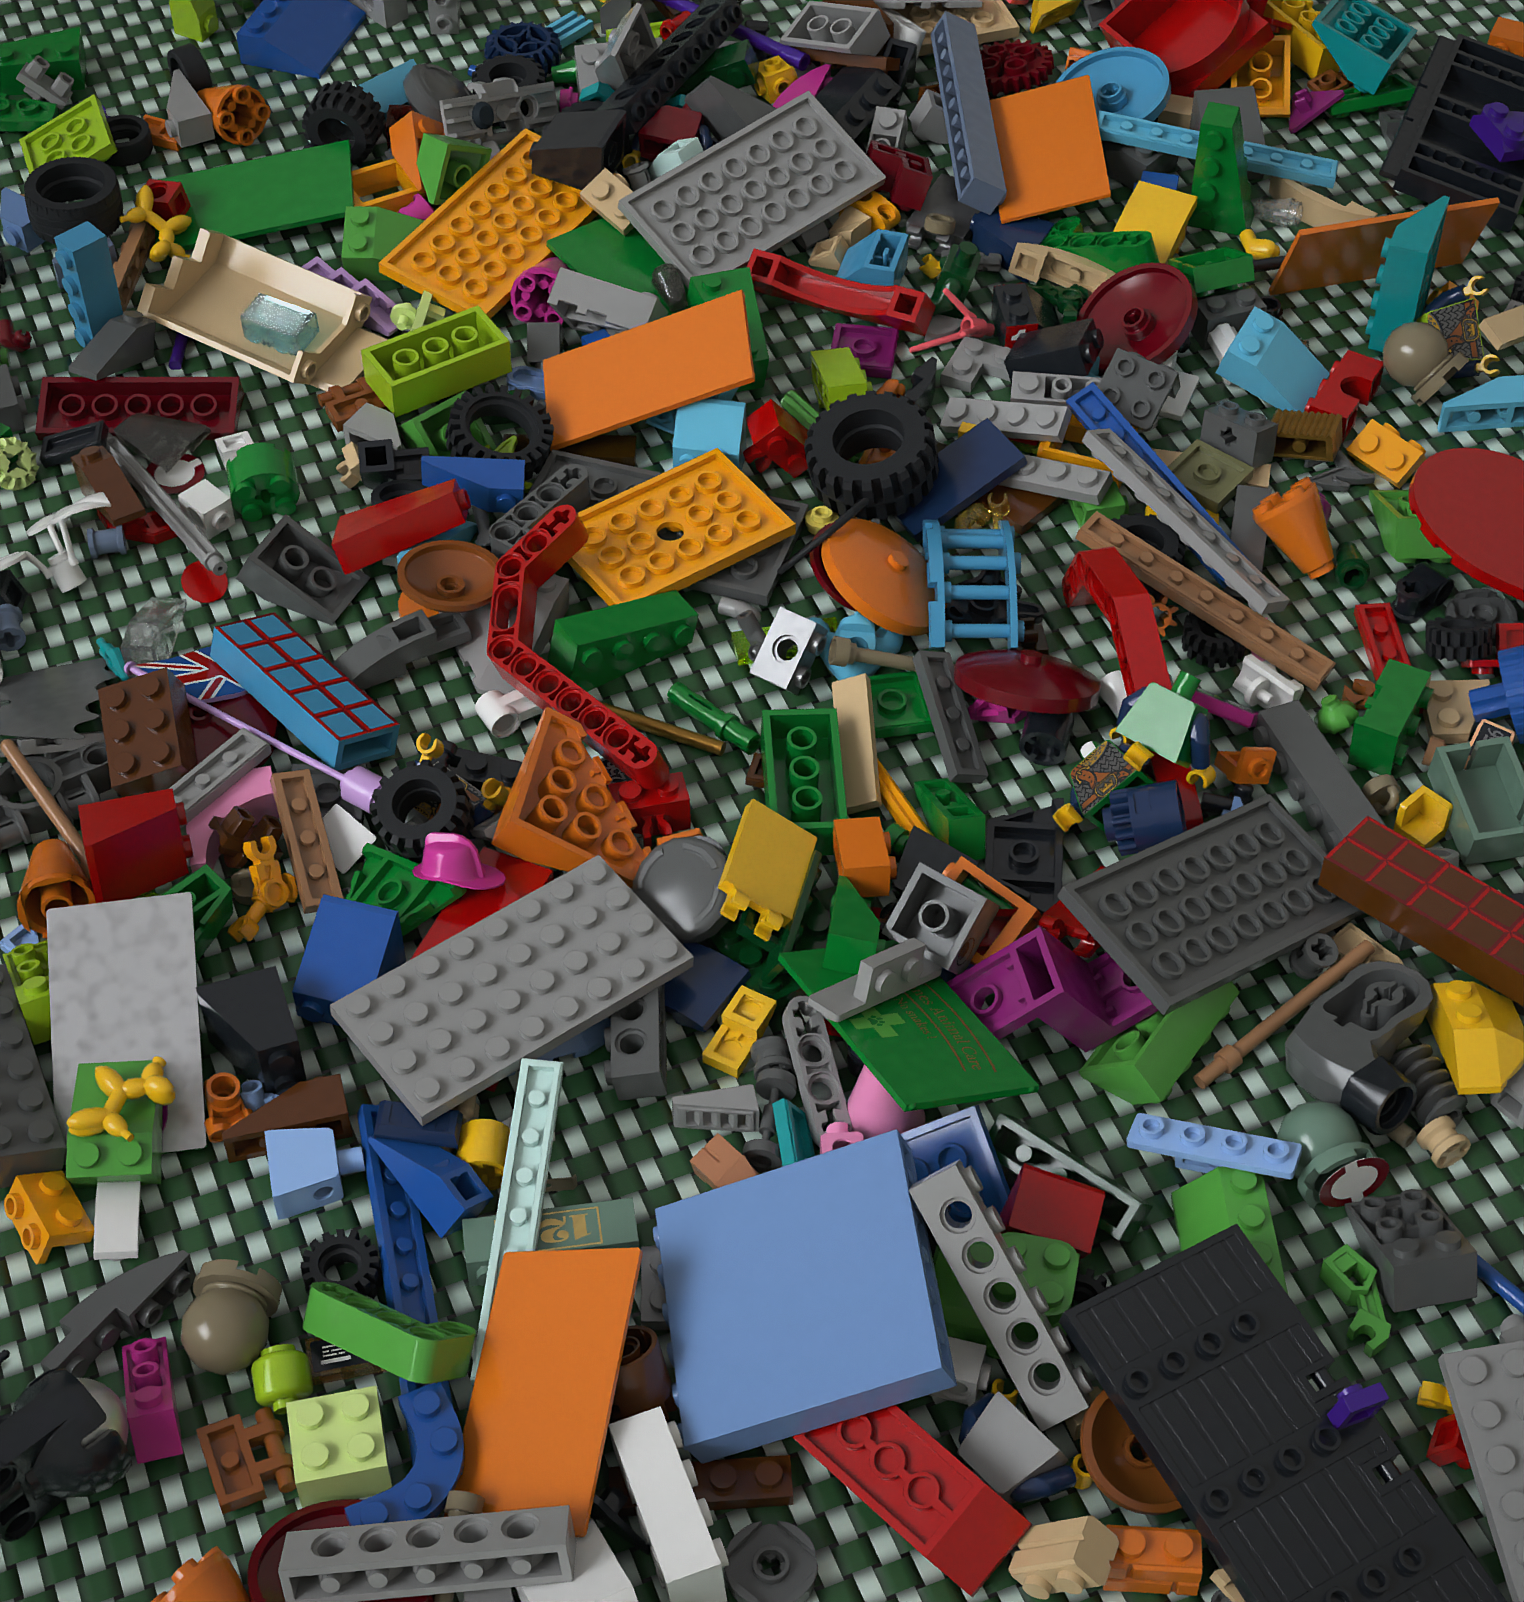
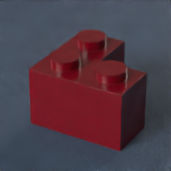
(905, 172)

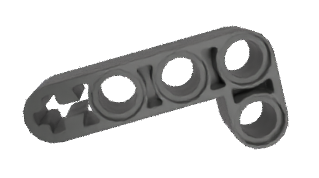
(564, 487)

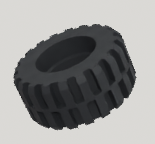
(866, 424)

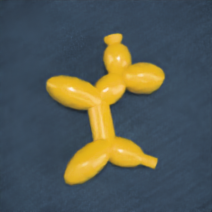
(166, 229)
(97, 1119)

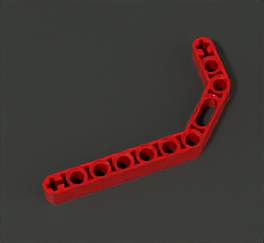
(1108, 581)
(516, 583)

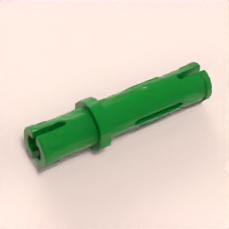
(725, 725)

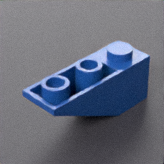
(436, 1181)

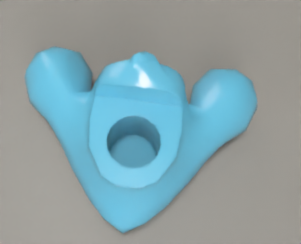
(863, 633)

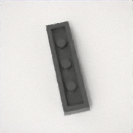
(950, 717)

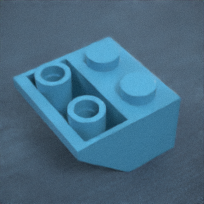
(876, 259)

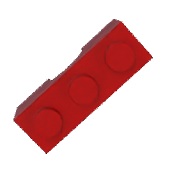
(1349, 383)

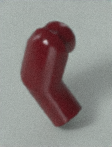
(11, 340)

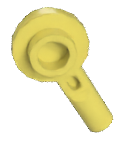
(818, 518)

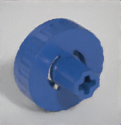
(1506, 696)

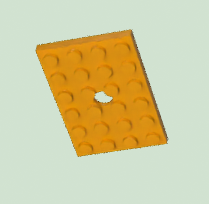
(706, 499)

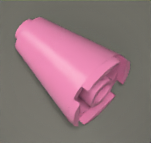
(875, 1111)

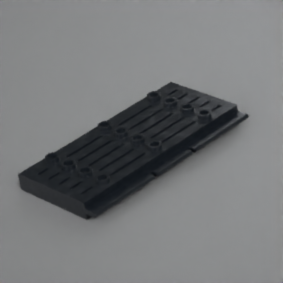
(1436, 147)

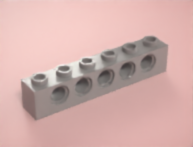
(1046, 1401)
(429, 1556)

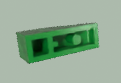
(952, 816)
(851, 931)

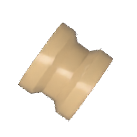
(1443, 1141)

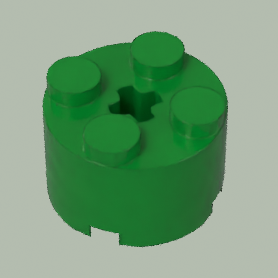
(262, 481)

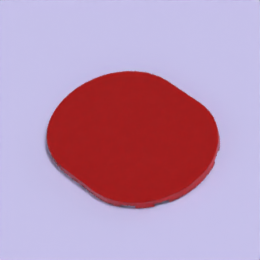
(1475, 513)

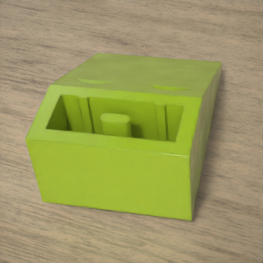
(30, 979)

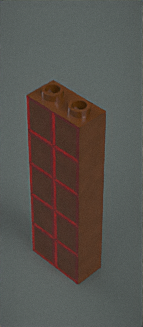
(1430, 904)

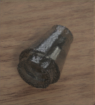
(669, 285)

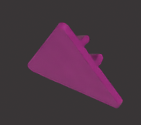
(1309, 105)

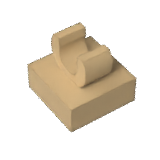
(350, 466)

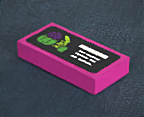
(1226, 708)

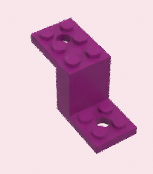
(1052, 983)

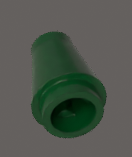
(1350, 566)

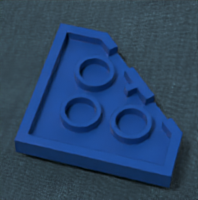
(963, 1138)

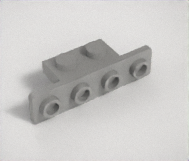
(877, 980)

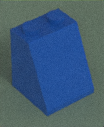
(344, 952)

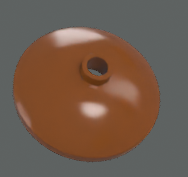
(448, 575)
(1113, 1468)

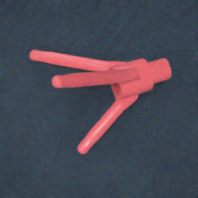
(970, 327)

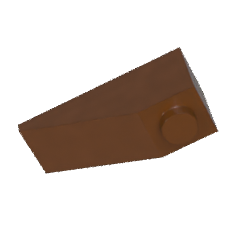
(99, 472)
(304, 1105)

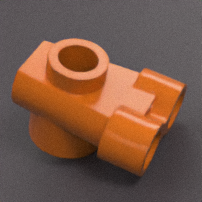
(223, 1104)

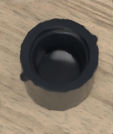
(1046, 737)

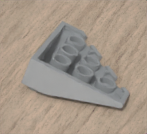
(550, 605)

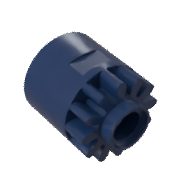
(1144, 816)

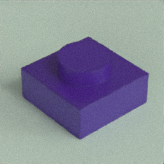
(1357, 1404)

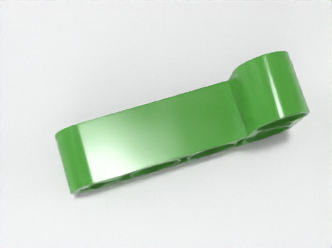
(387, 1336)

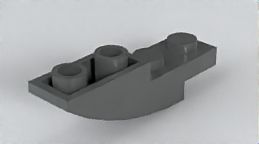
(387, 650)
(125, 1303)

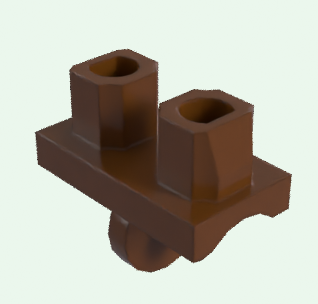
(238, 829)

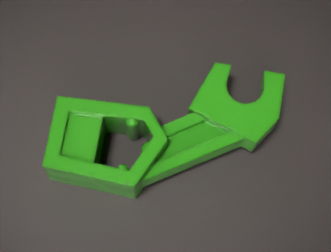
(1370, 1318)

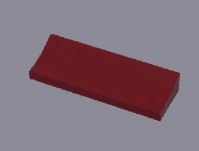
(82, 401)

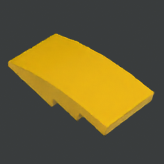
(1161, 213)

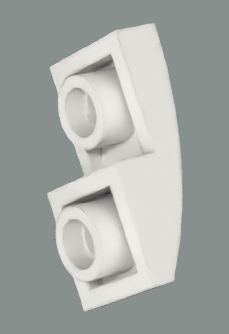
(117, 1220)

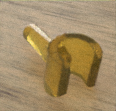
(998, 510)

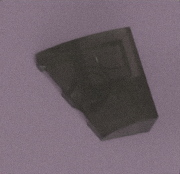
(161, 438)

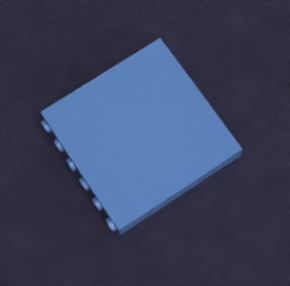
(800, 1298)

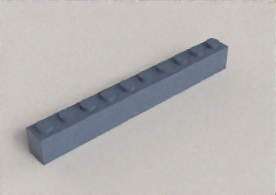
(968, 114)

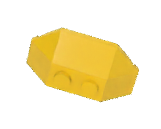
(1476, 1035)

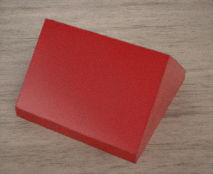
(1053, 1208)

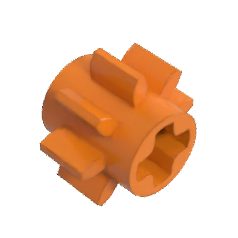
(1166, 617)

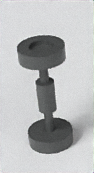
(771, 1085)

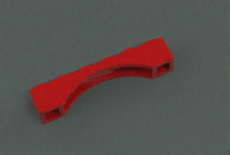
(883, 305)

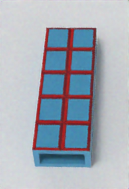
(304, 691)

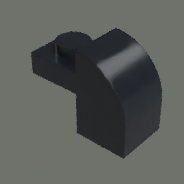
(382, 463)

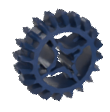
(526, 40)

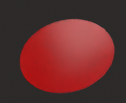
(203, 584)

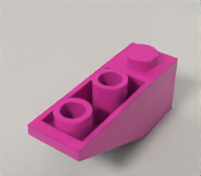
(151, 1400)

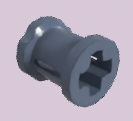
(106, 541)
(11, 634)

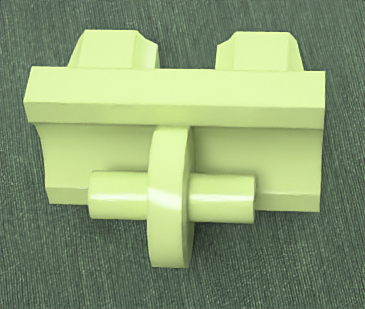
(408, 317)

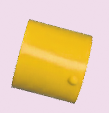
(484, 1147)

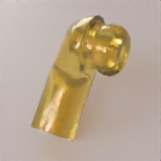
(974, 513)

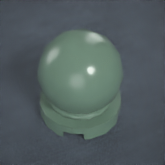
(1328, 1143)

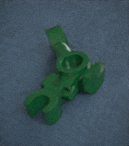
(1067, 300)

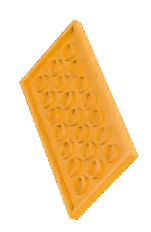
(488, 233)

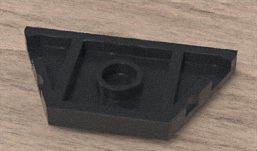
(1027, 854)

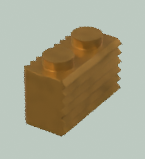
(1307, 435)

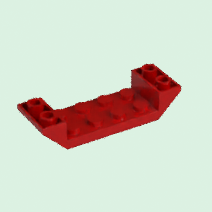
(921, 1492)

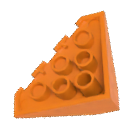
(562, 808)

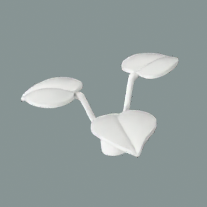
(64, 564)

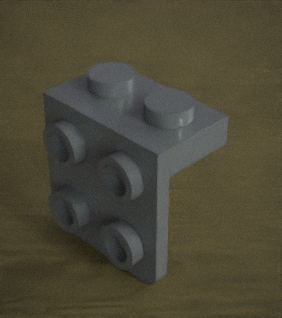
(1138, 387)

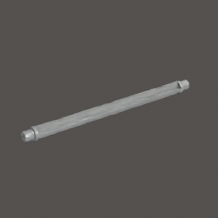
(166, 507)

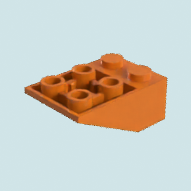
(406, 142)

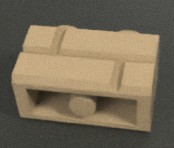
(1064, 1557)

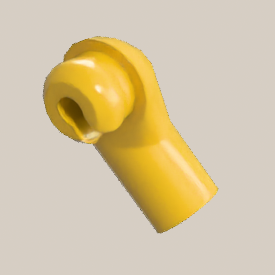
(1258, 247)

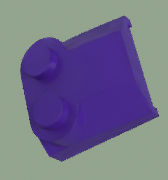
(1500, 131)

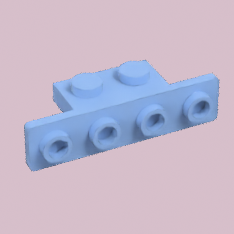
(1208, 1147)

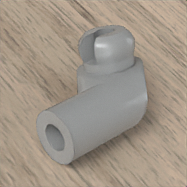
(733, 608)

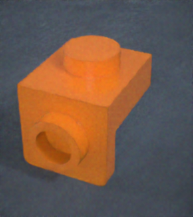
(1249, 766)

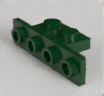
(789, 935)

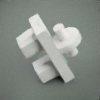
(1264, 685)

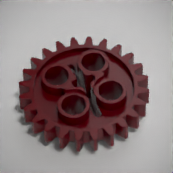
(1015, 65)

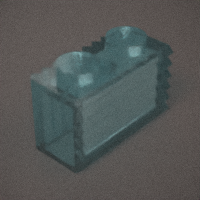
(279, 324)

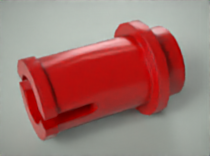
(670, 25)

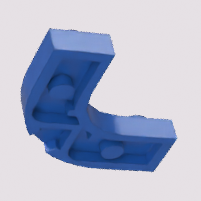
(435, 1468)

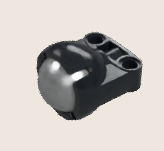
(58, 1445)

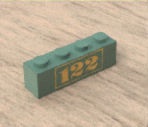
(561, 1228)

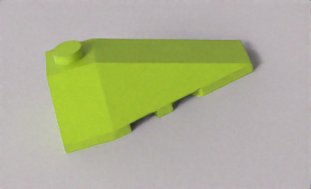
(194, 18)

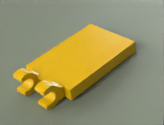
(766, 868)

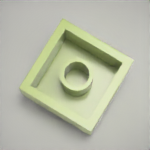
(339, 1446)

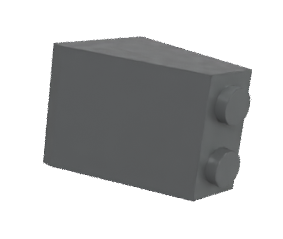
(1237, 96)

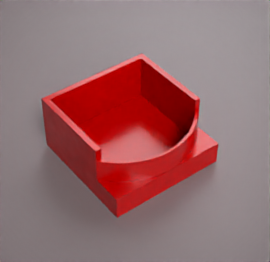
(1194, 38)

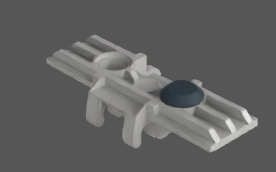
(495, 102)

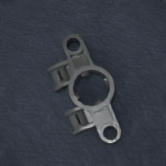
(73, 780)

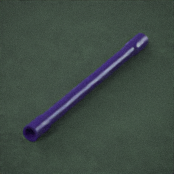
(789, 54)

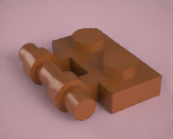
(345, 401)
(231, 1462)

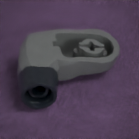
(1349, 1038)

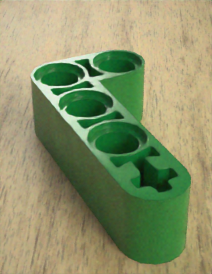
(1109, 249)

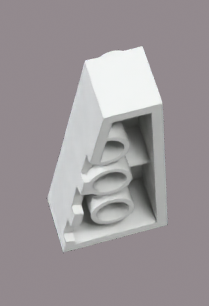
(667, 1508)

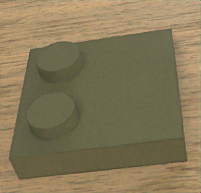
(1210, 474)

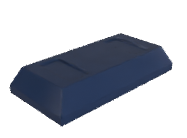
(398, 1123)

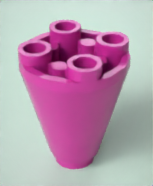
(532, 292)

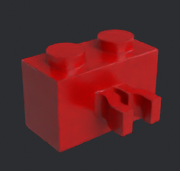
(777, 439)
(657, 809)

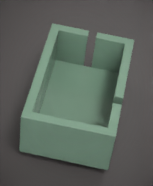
(1484, 798)

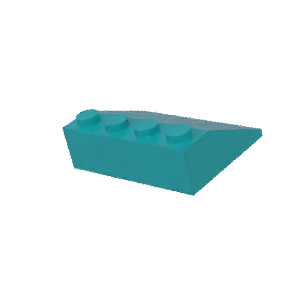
(1363, 40)
(1406, 272)

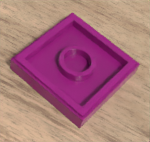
(872, 345)

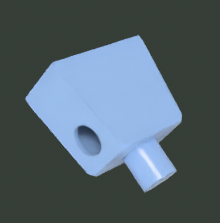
(307, 1168)

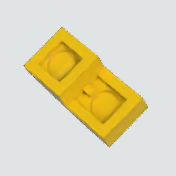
(741, 1026)

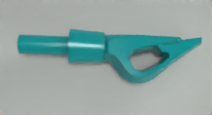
(113, 658)

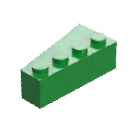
(61, 49)
(1221, 173)
(620, 638)

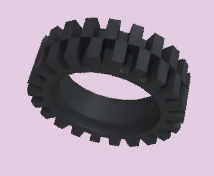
(506, 406)

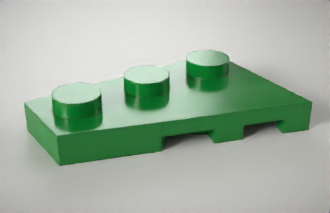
(1392, 93)

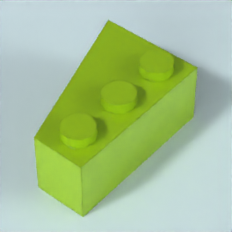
(836, 376)

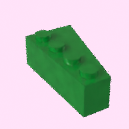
(718, 284)

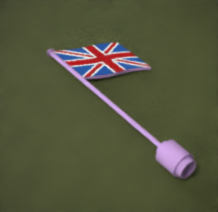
(209, 683)

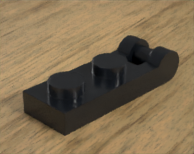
(477, 766)

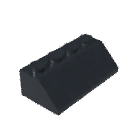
(854, 96)

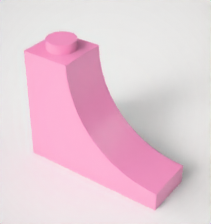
(251, 793)

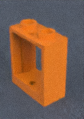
(1020, 924)

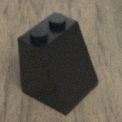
(579, 146)
(254, 1028)

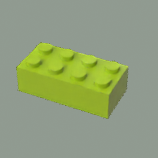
(436, 361)

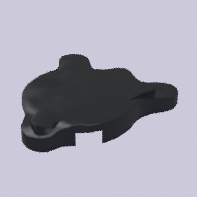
(989, 610)

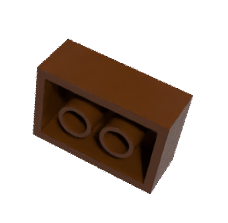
(147, 732)

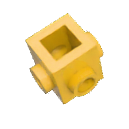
(773, 78)

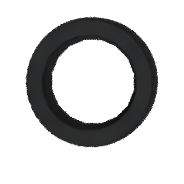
(67, 181)

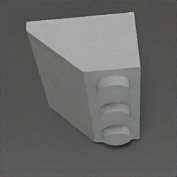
(838, 29)

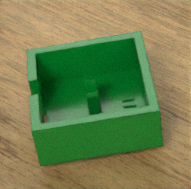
(1215, 269)

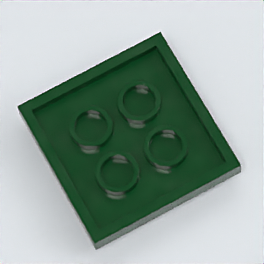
(754, 957)

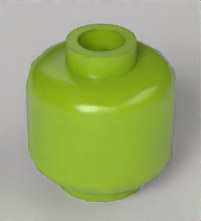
(281, 1377)

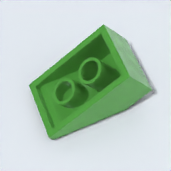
(371, 236)
(1401, 528)
(111, 1157)

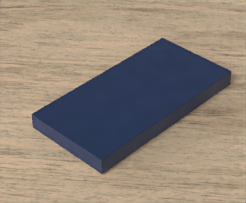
(966, 473)

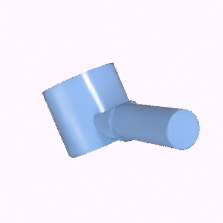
(254, 1095)

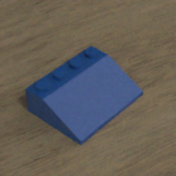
(298, 34)

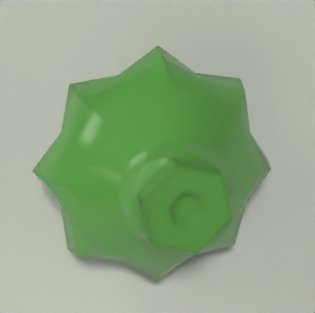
(1335, 715)

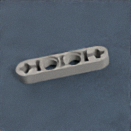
(813, 1072)

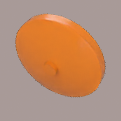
(880, 576)

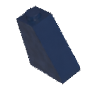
(1000, 238)

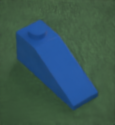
(490, 482)

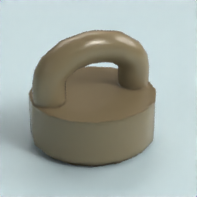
(1382, 791)
(242, 886)

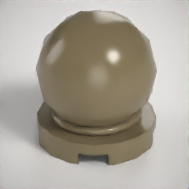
(1420, 358)
(229, 1316)

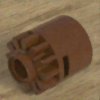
(642, 1377)

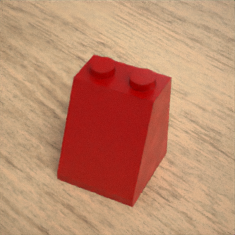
(134, 844)

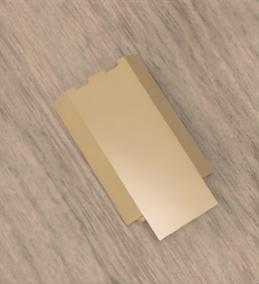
(223, 277)

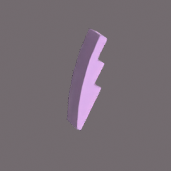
(380, 306)

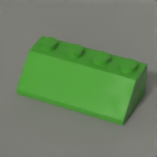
(1153, 1053)
(1226, 1199)

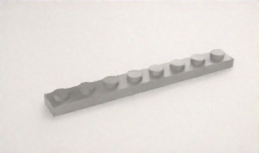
(1185, 521)

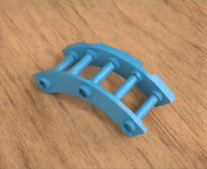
(934, 548)

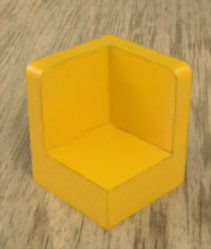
(1423, 817)

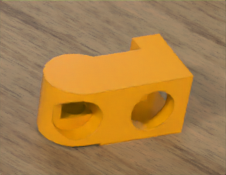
(883, 212)

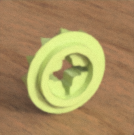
(19, 477)

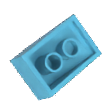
(1272, 363)

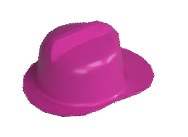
(457, 862)

